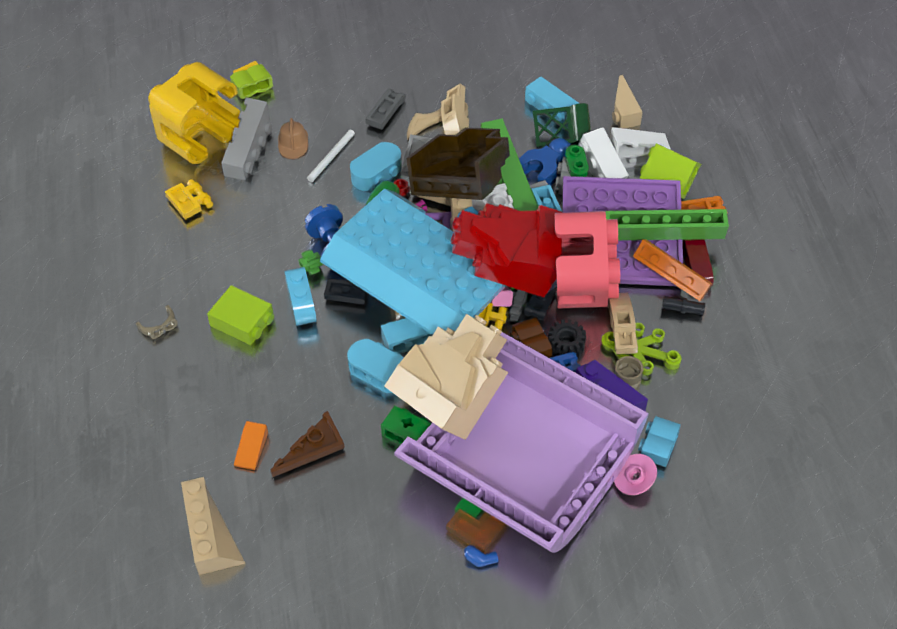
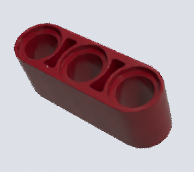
(697, 258)

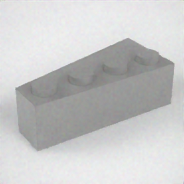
(247, 139)

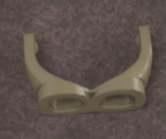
(150, 331)

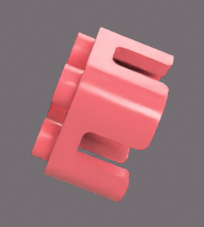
(589, 262)

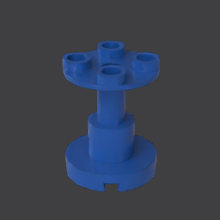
(323, 222)

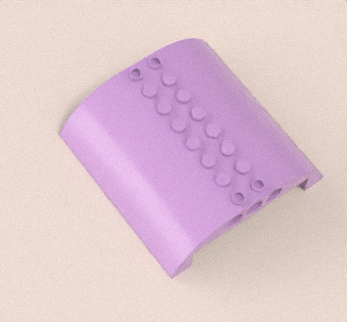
(537, 450)

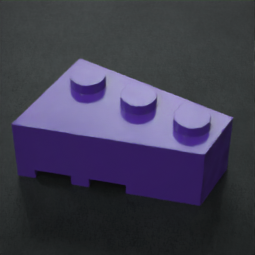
(609, 381)

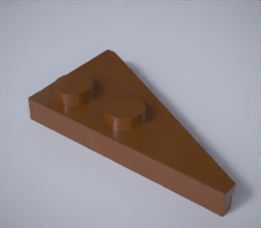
(316, 443)

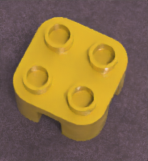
(192, 105)

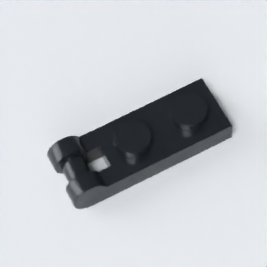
(542, 303)

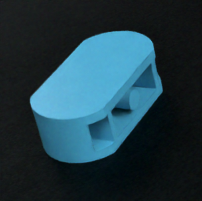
(376, 166)
(300, 296)
(372, 362)

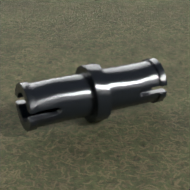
(683, 305)

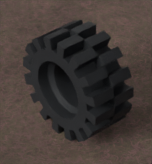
(567, 329)

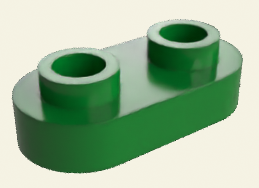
(576, 161)

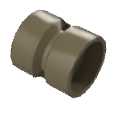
(630, 371)

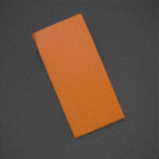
(251, 445)

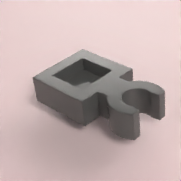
(519, 300)

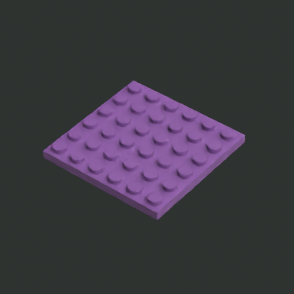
(621, 194)

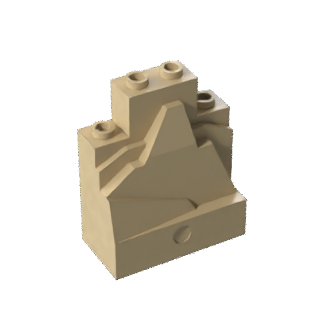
(452, 375)

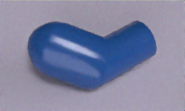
(478, 558)

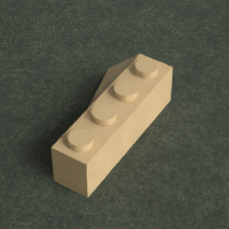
(209, 535)

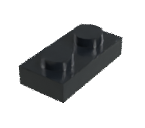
(344, 291)

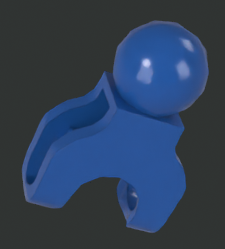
(545, 160)

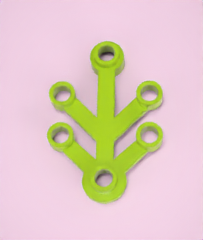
(642, 349)

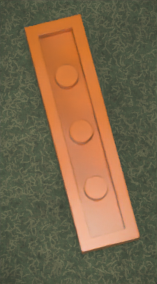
(672, 270)

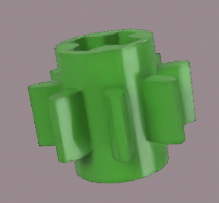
(310, 261)

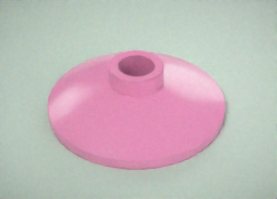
(636, 466)

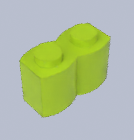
(252, 81)

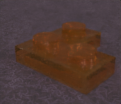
(475, 532)

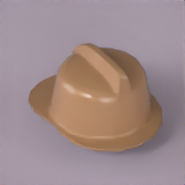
(292, 140)

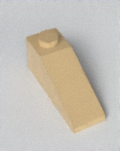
(627, 110)

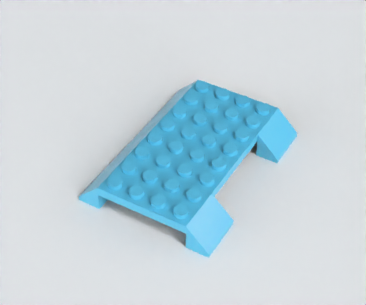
(408, 264)

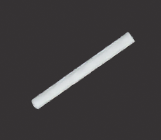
(330, 156)

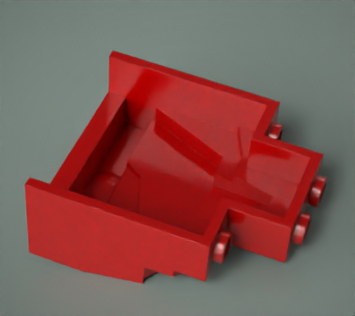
(510, 246)

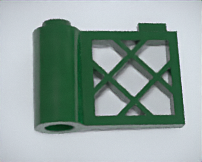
(577, 119)

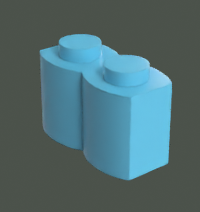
(660, 440)

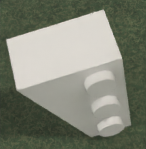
(635, 145)
(602, 156)

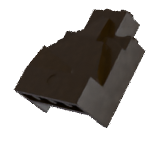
(459, 164)

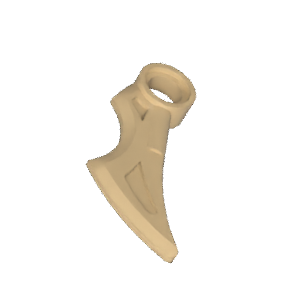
(423, 121)

